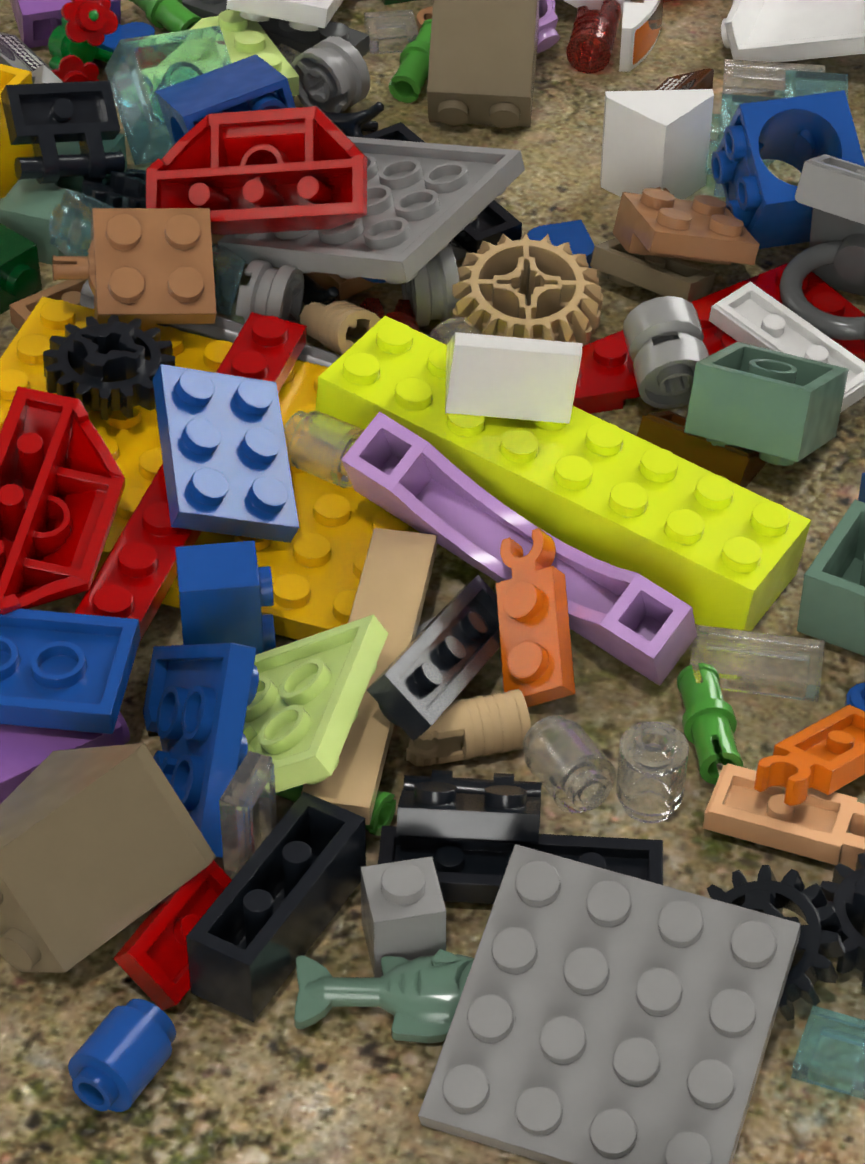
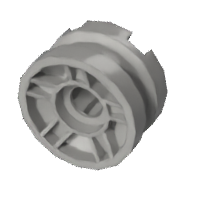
(332, 75)
(432, 289)
(271, 291)

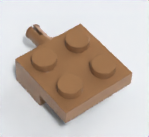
(682, 229)
(147, 266)

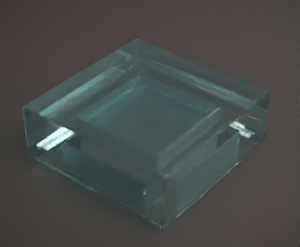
(832, 1052)

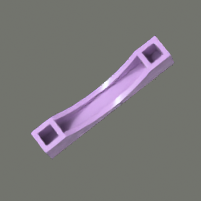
(429, 493)

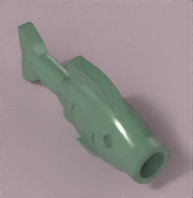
(416, 992)

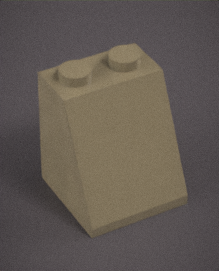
(483, 62)
(89, 852)

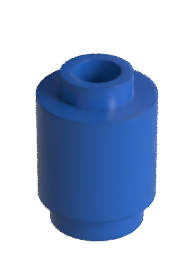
(122, 1056)

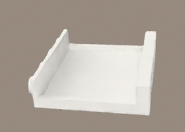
(794, 29)

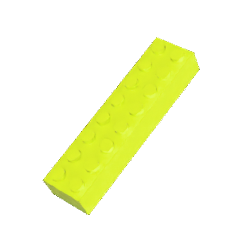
(585, 482)

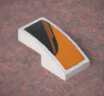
(639, 31)

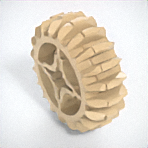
(558, 287)

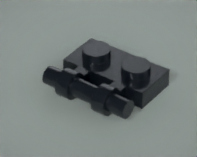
(63, 113)
(469, 807)

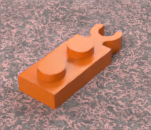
(534, 623)
(817, 757)

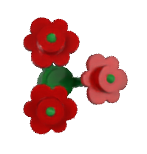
(76, 40)

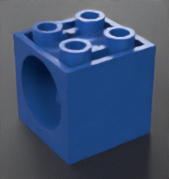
(232, 88)
(788, 132)

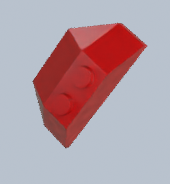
(263, 172)
(54, 499)

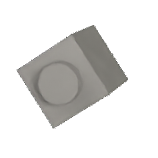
(402, 910)

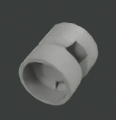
(664, 347)

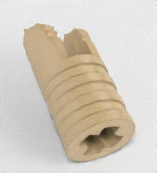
(337, 324)
(473, 730)

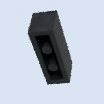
(276, 906)

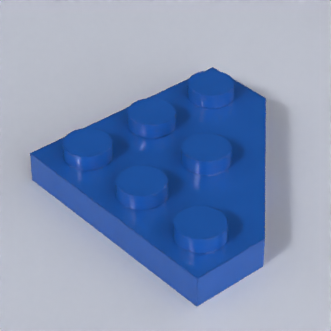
(199, 710)

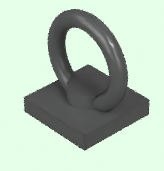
(838, 259)

